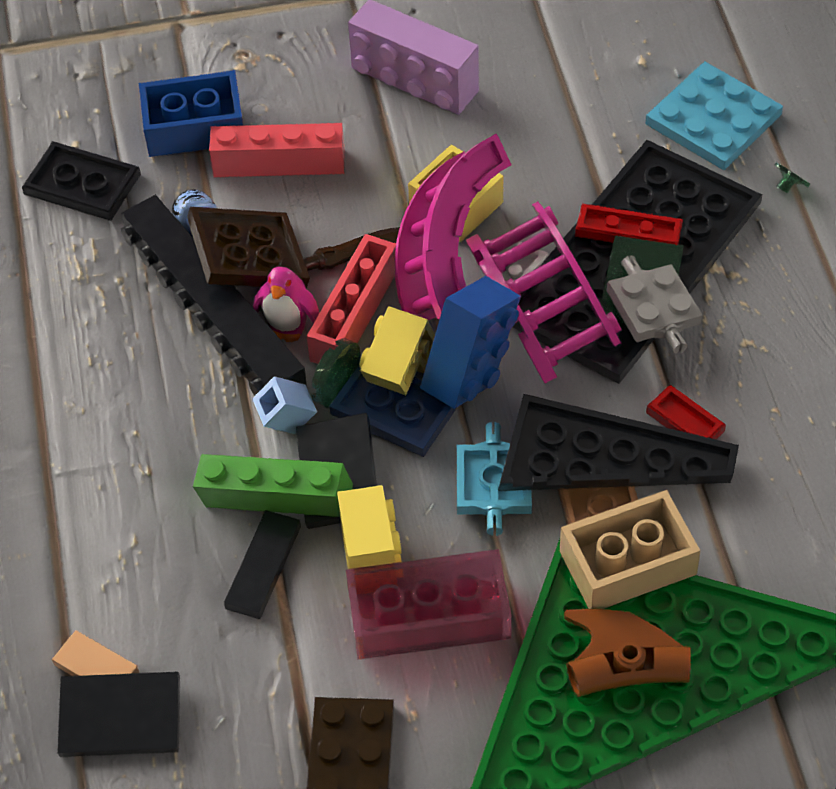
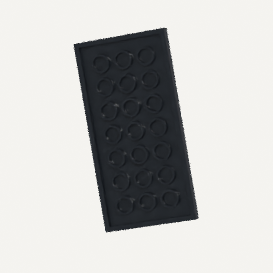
(654, 184)

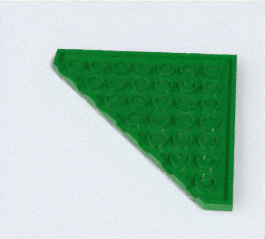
(741, 655)

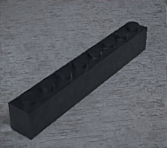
(215, 308)

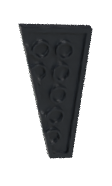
(586, 448)

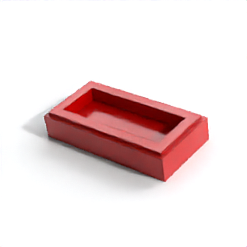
(682, 414)

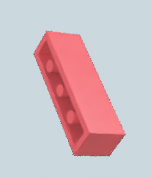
(277, 150)
(354, 296)

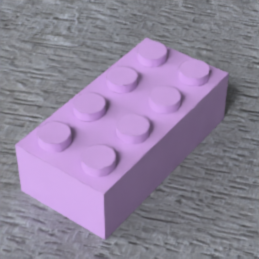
(414, 56)

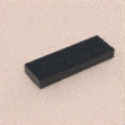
(262, 564)

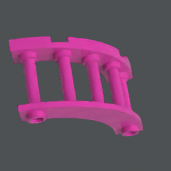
(431, 228)
(494, 265)

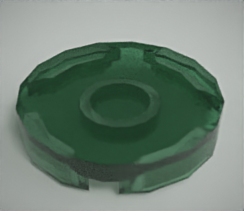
(334, 371)

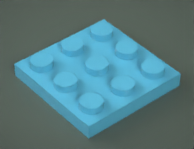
(714, 115)

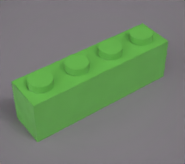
(271, 484)

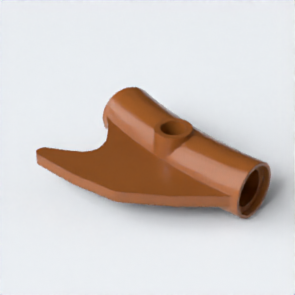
(624, 652)

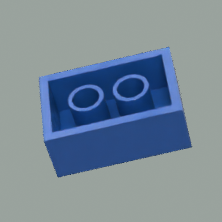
(183, 109)
(470, 341)

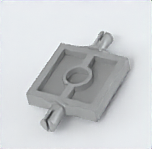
(654, 303)

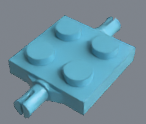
(479, 480)

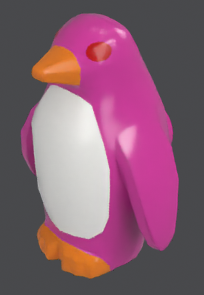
(286, 304)

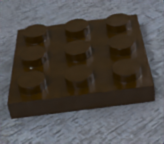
(244, 245)

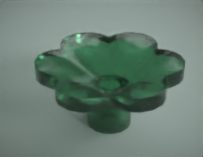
(789, 178)

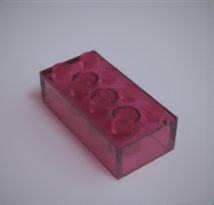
(428, 604)

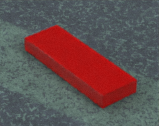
(606, 223)

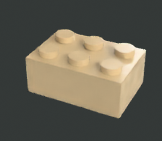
(629, 550)

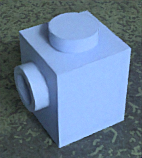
(284, 405)

